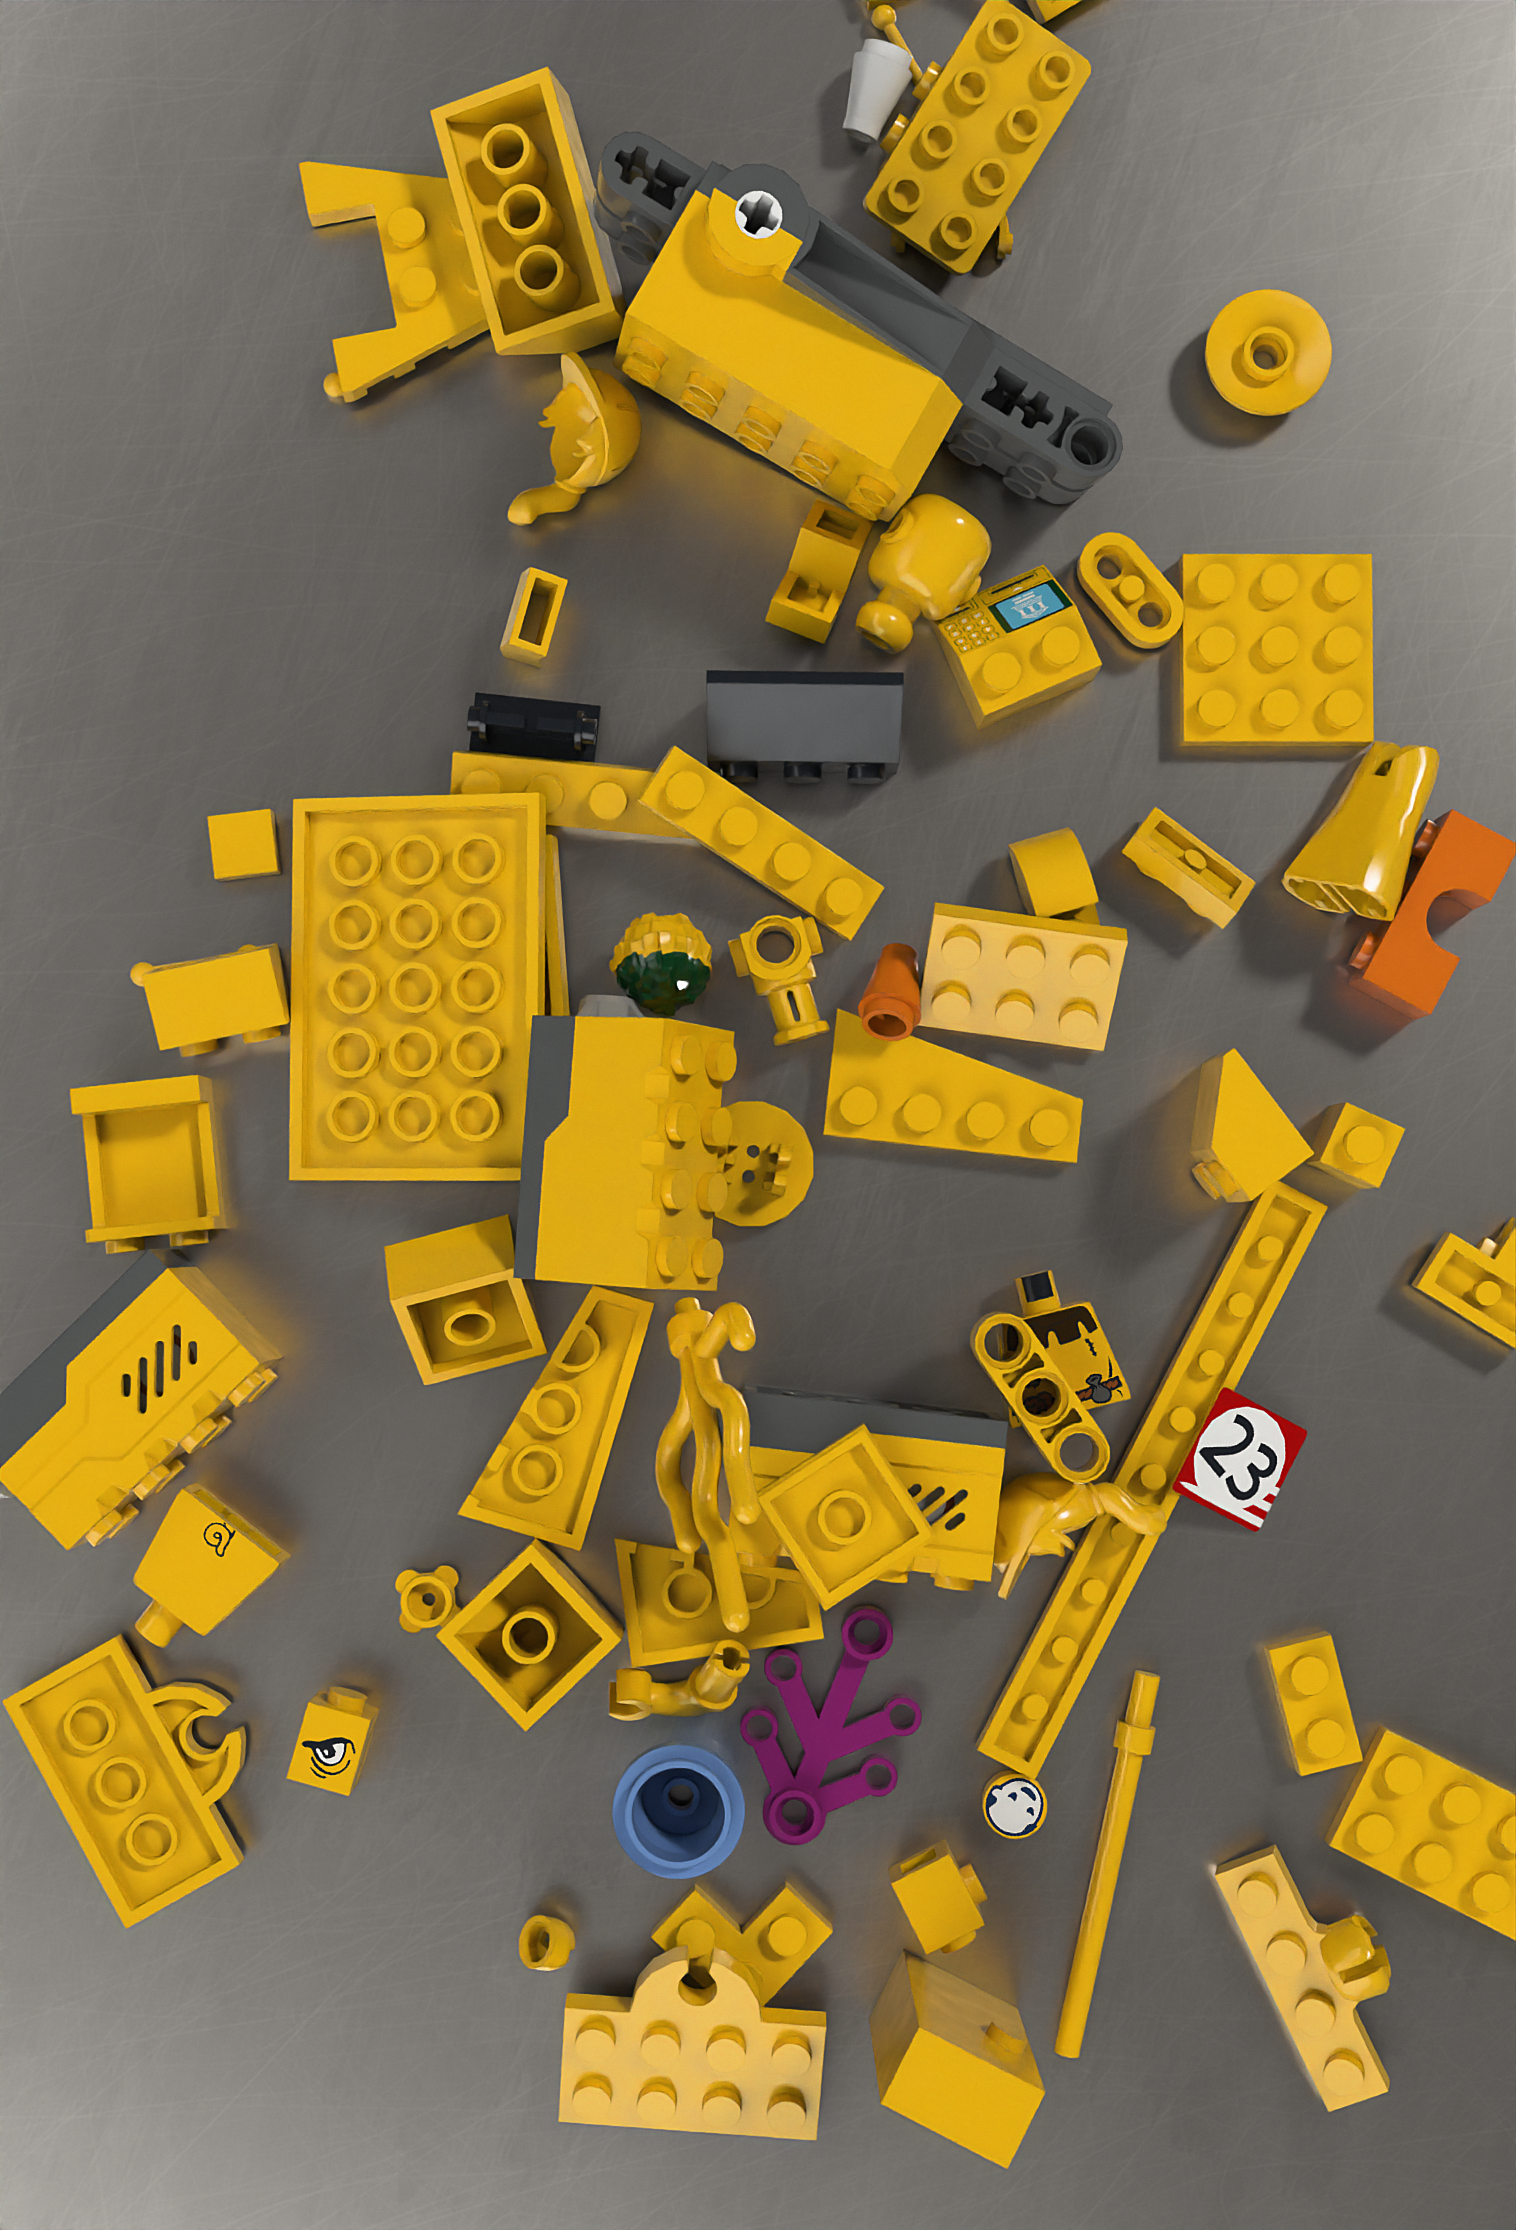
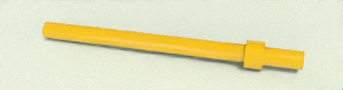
(1133, 1739)

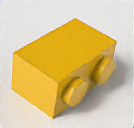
(219, 998)

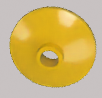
(1271, 324)

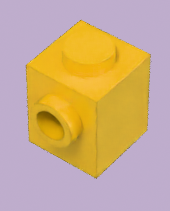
(939, 1898)

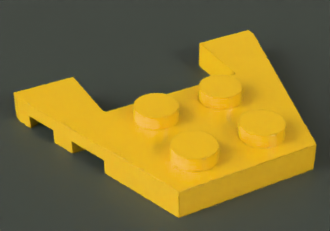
(424, 262)

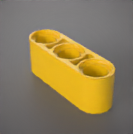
(1061, 1419)

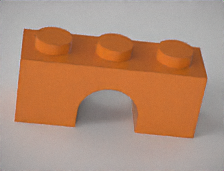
(1401, 960)

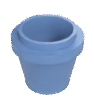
(675, 1838)

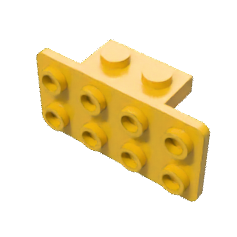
(974, 135)

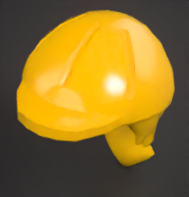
(591, 440)
(1044, 1507)

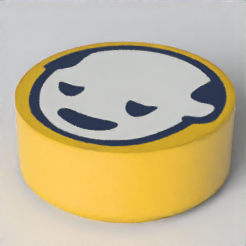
(1013, 1804)

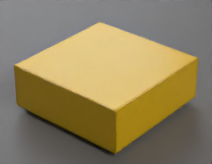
(244, 845)

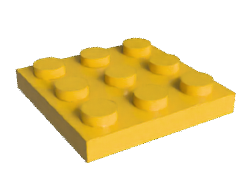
(1276, 650)

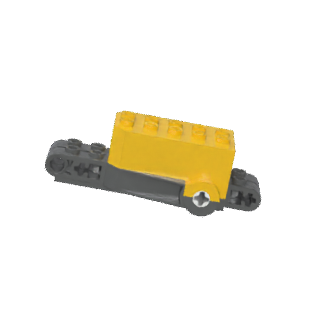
(825, 346)

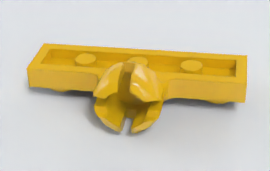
(1313, 1974)

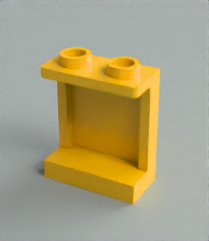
(151, 1161)

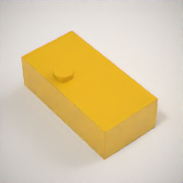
(954, 2059)

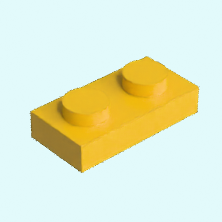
(1188, 868)
(1313, 1703)

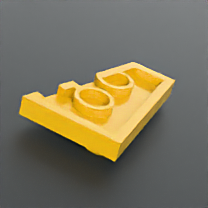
(677, 1611)

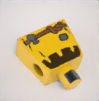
(1072, 1341)

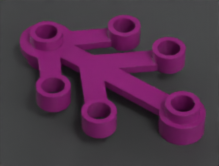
(825, 1735)

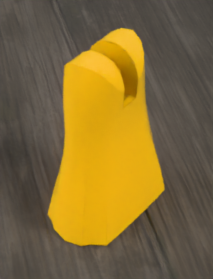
(1368, 837)

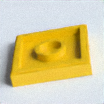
(844, 1516)

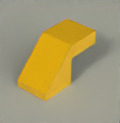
(820, 571)

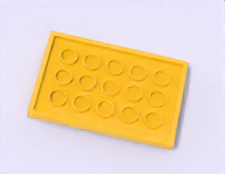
(414, 984)

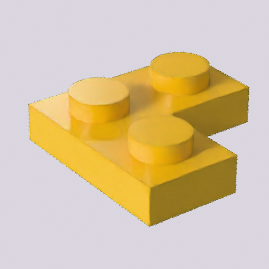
(769, 1944)

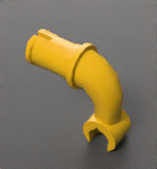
(707, 1689)

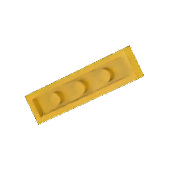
(575, 791)
(760, 843)

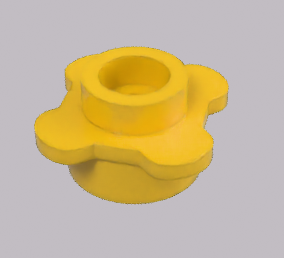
(415, 1585)

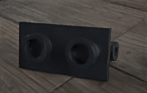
(533, 727)

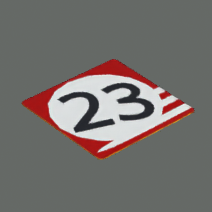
(1239, 1459)

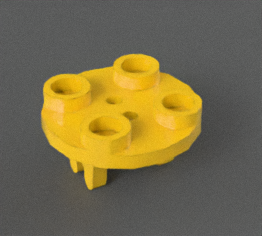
(780, 1170)

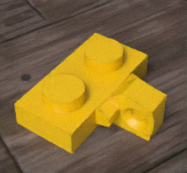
(1476, 1280)

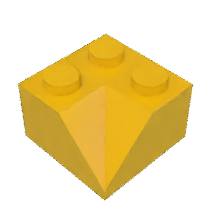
(531, 1633)

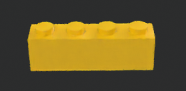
(530, 217)

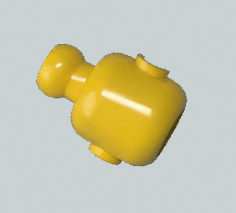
(922, 569)

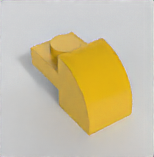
(1055, 877)

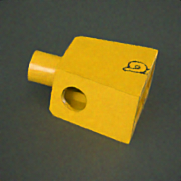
(201, 1566)

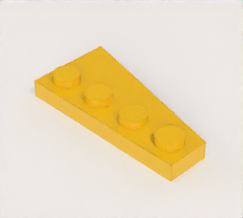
(942, 1100)

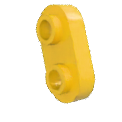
(1136, 588)

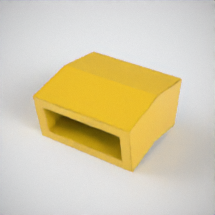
(540, 583)

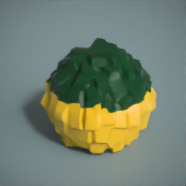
(662, 962)

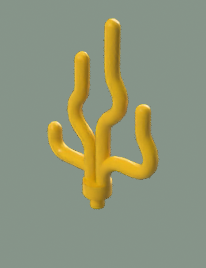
(697, 1341)

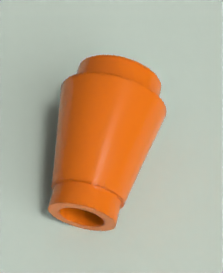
(892, 996)

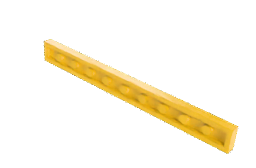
(1110, 1552)

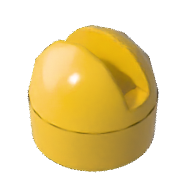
(540, 1954)

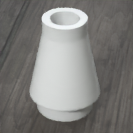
(876, 86)

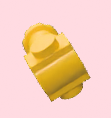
(783, 978)

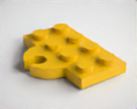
(133, 1775)
(692, 2055)

